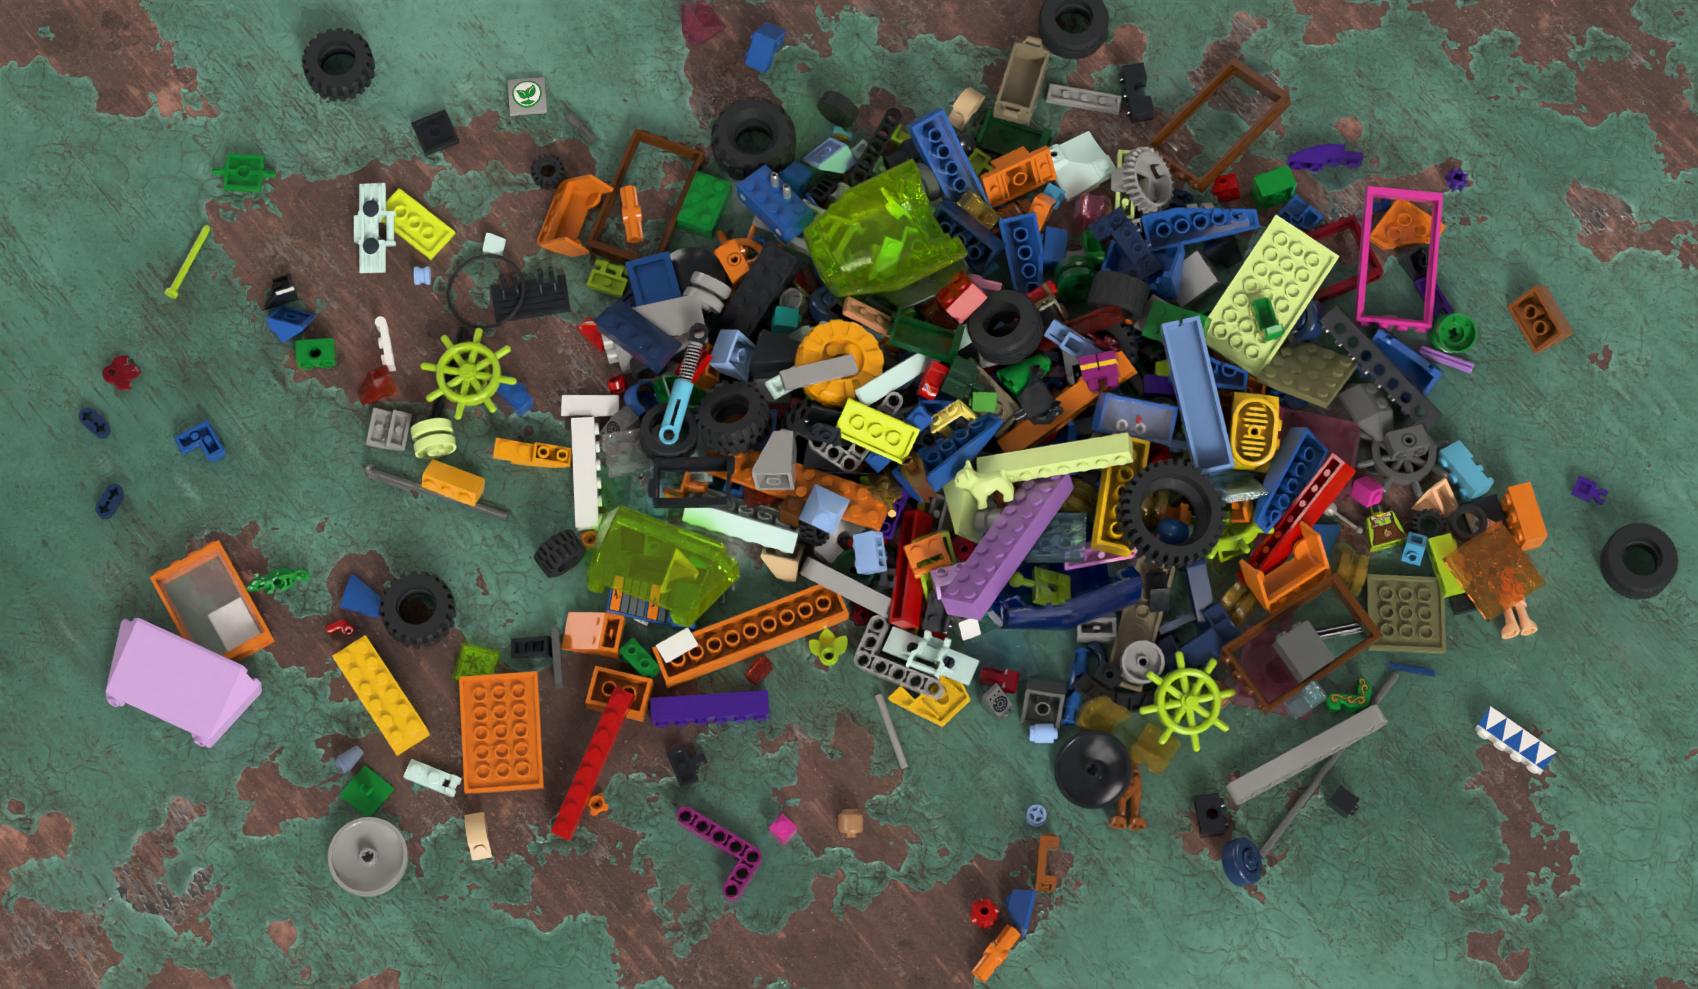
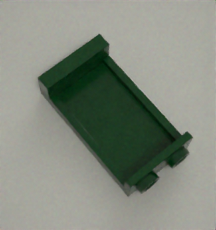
(1003, 136)
(924, 337)

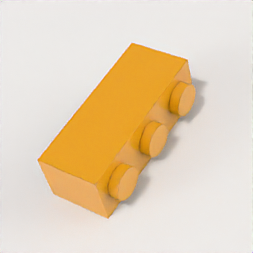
(453, 482)

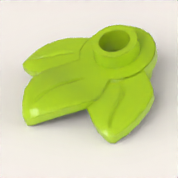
(828, 645)

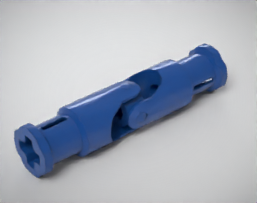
(1073, 700)

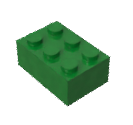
(704, 205)
(1164, 313)

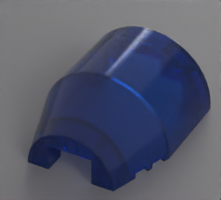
(1091, 597)

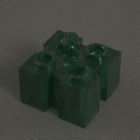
(962, 379)

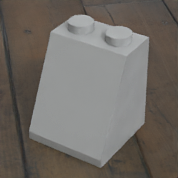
(1198, 281)
(777, 463)

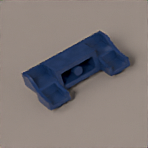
(1129, 241)
(1203, 645)

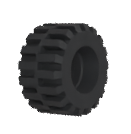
(560, 553)

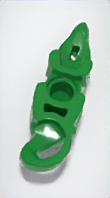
(279, 578)

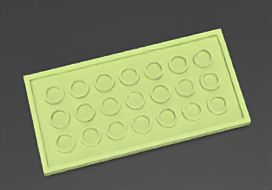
(1285, 269)

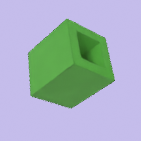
(983, 402)

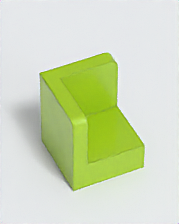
(898, 137)

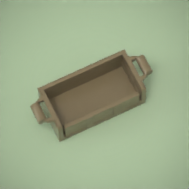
(1022, 82)
(1005, 406)

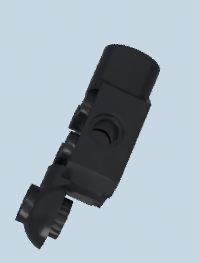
(908, 151)

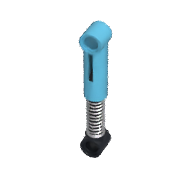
(682, 386)

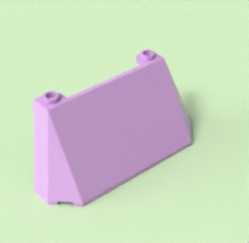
(178, 681)

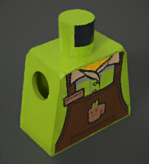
(1383, 530)

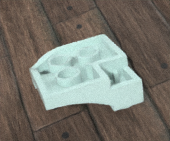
(1080, 165)

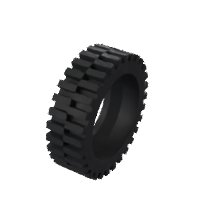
(1199, 494)

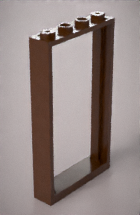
(1250, 77)
(661, 142)
(1350, 602)

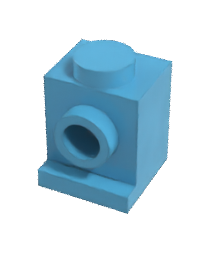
(1055, 193)

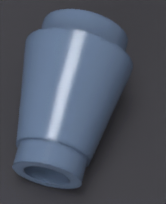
(348, 759)

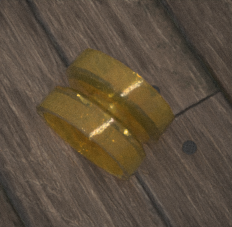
(1081, 499)
(1154, 507)
(1353, 573)
(1239, 605)

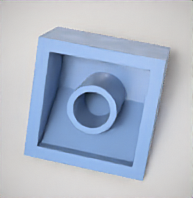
(732, 354)

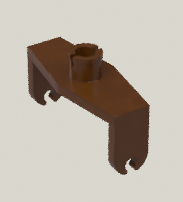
(915, 473)

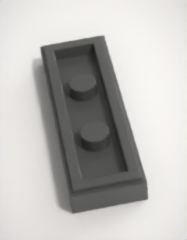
(557, 658)

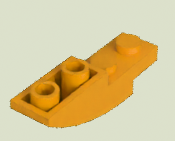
(532, 454)

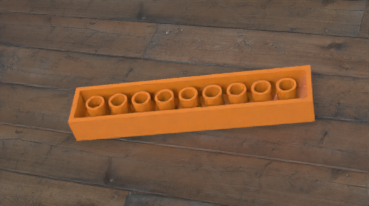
(755, 633)

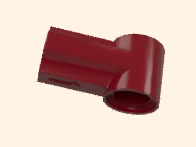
(1005, 679)

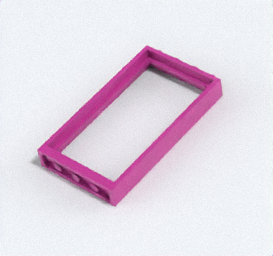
(1407, 195)

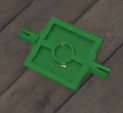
(244, 172)

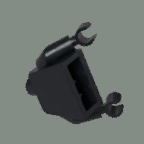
(1037, 400)

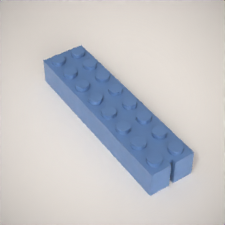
(1197, 395)

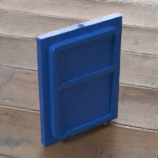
(653, 279)

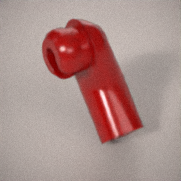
(342, 626)

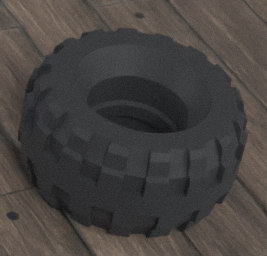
(748, 117)

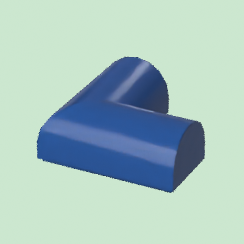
(201, 436)

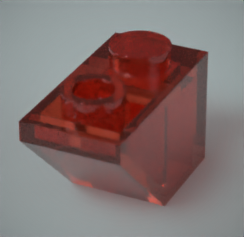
(376, 385)

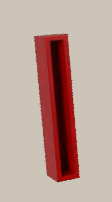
(906, 589)

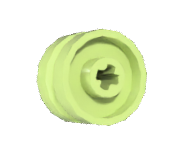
(433, 438)

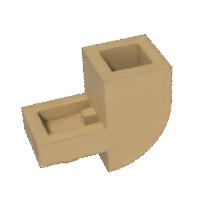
(964, 107)
(477, 836)

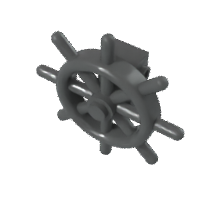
(1403, 447)

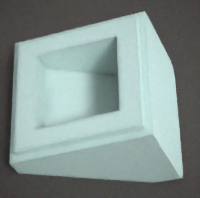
(493, 244)

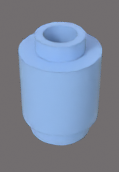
(1043, 733)

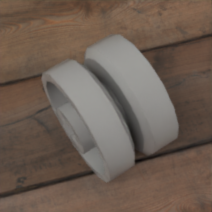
(709, 291)
(1130, 661)

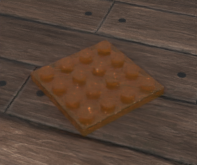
(1494, 571)

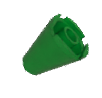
(1017, 375)

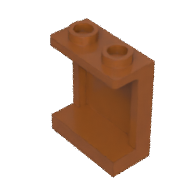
(1045, 882)

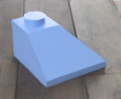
(831, 156)
(824, 509)

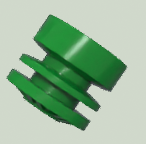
(1463, 331)

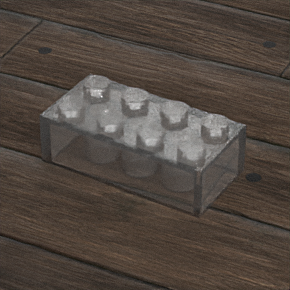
(624, 452)

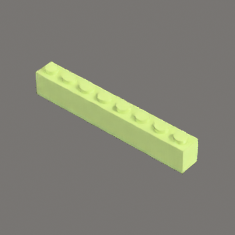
(1061, 458)

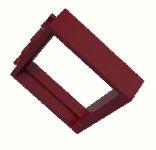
(1343, 287)

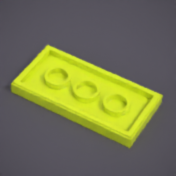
(418, 224)
(876, 431)

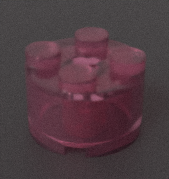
(1090, 209)

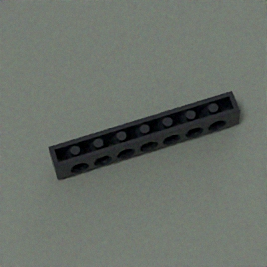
(1338, 315)

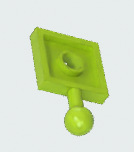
(1040, 581)

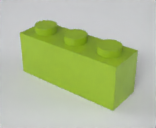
(1437, 549)

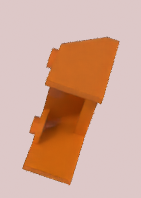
(568, 213)
(1293, 577)

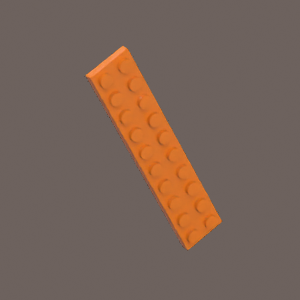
(861, 509)

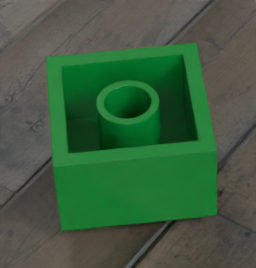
(1273, 187)

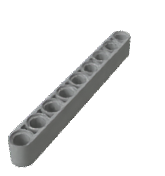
(1306, 754)

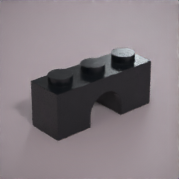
(1138, 107)

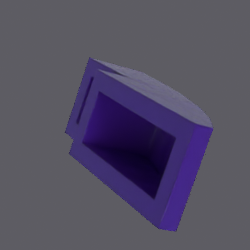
(1157, 386)

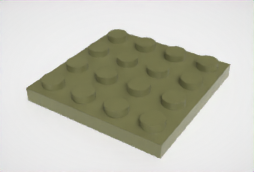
(1307, 372)
(1407, 613)

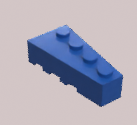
(1226, 376)

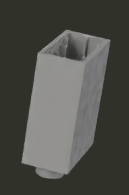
(672, 317)

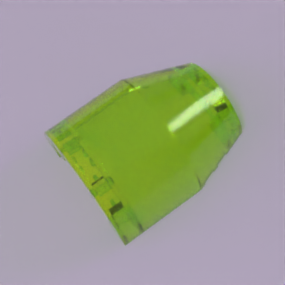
(880, 236)

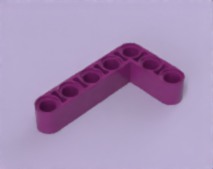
(724, 846)

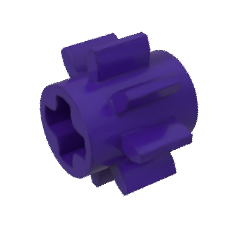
(1455, 184)

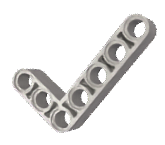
(851, 453)
(846, 587)
(892, 668)

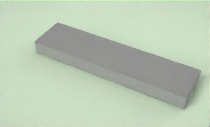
(1083, 99)
(818, 372)

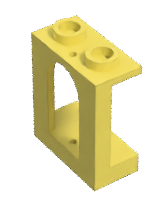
(949, 414)

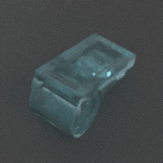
(1305, 700)

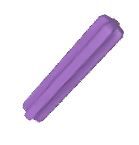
(1446, 359)

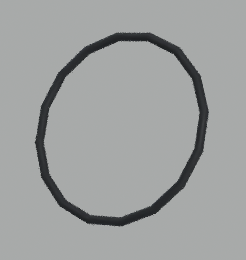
(476, 258)

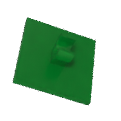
(366, 792)

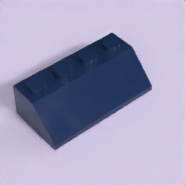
(979, 242)
(637, 336)

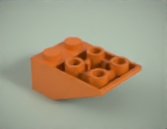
(594, 633)

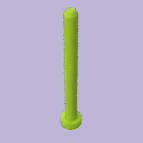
(172, 291)

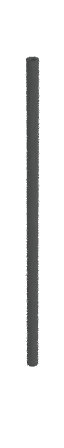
(1320, 776)

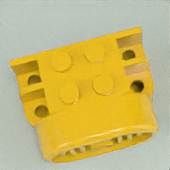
(1255, 413)

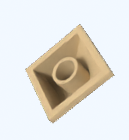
(784, 565)

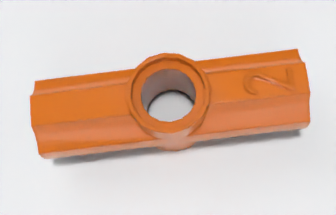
(631, 214)
(996, 953)

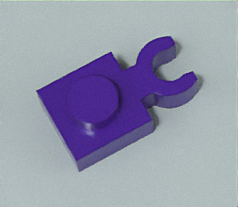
(1587, 489)

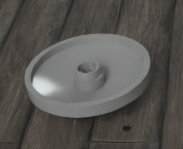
(368, 856)

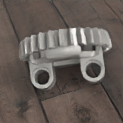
(1147, 189)

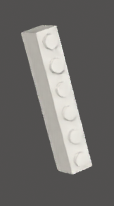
(585, 474)

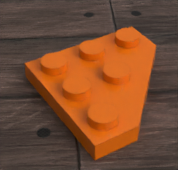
(1403, 227)

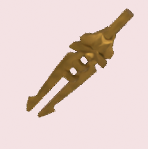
(885, 491)

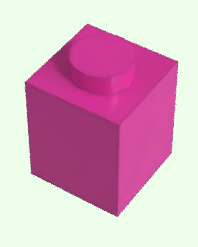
(1367, 491)
(783, 829)

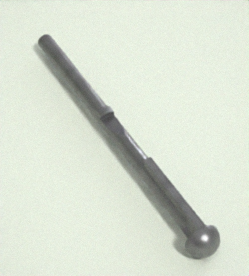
(407, 485)

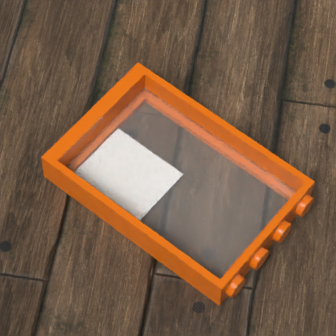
(212, 604)

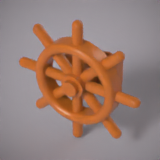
(734, 257)

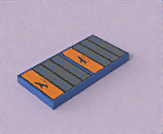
(636, 608)

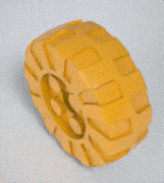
(837, 340)

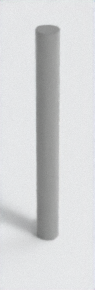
(891, 731)

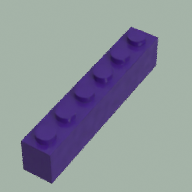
(709, 708)

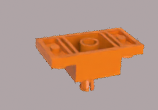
(1017, 174)

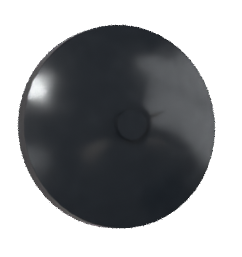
(693, 259)
(1093, 769)

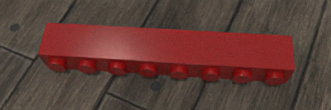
(1306, 508)
(593, 763)

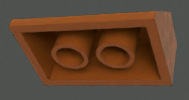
(1540, 318)

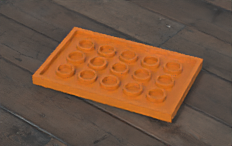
(501, 732)

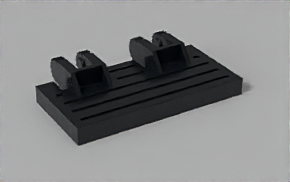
(538, 301)

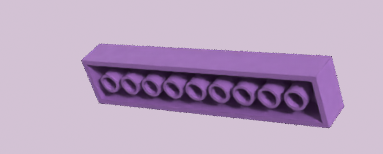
(1005, 546)

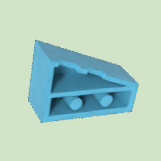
(1464, 472)

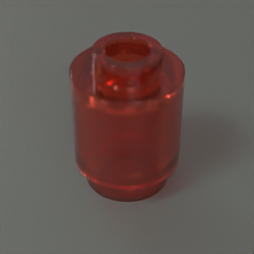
(759, 670)

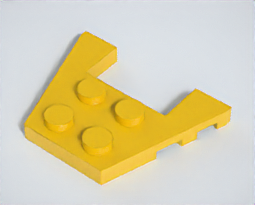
(935, 710)

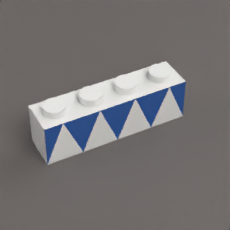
(1515, 741)

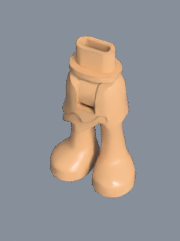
(1512, 628)

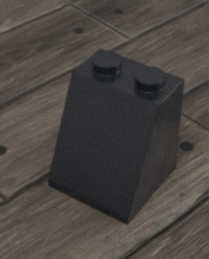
(772, 355)

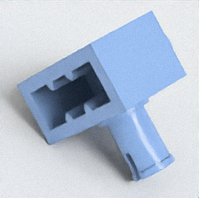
(869, 552)

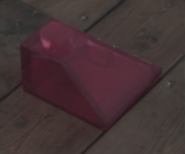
(699, 22)

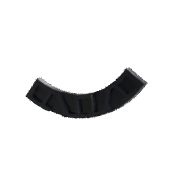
(1089, 689)

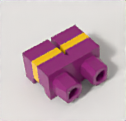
(1100, 368)

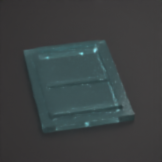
(1238, 486)

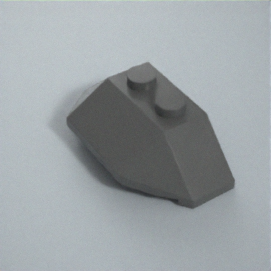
(1367, 408)

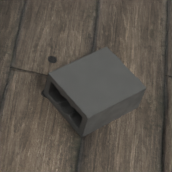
(1302, 650)

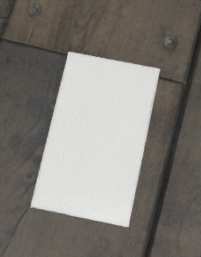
(677, 645)

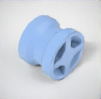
(422, 275)
(1036, 811)

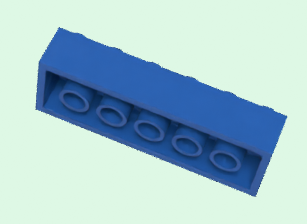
(944, 156)

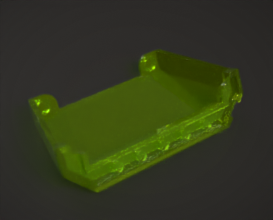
(659, 564)

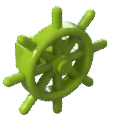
(471, 375)
(1236, 537)
(1184, 699)

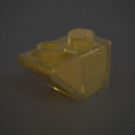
(978, 209)

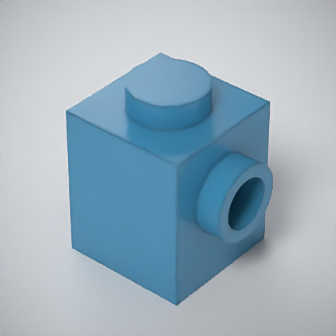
(1414, 548)

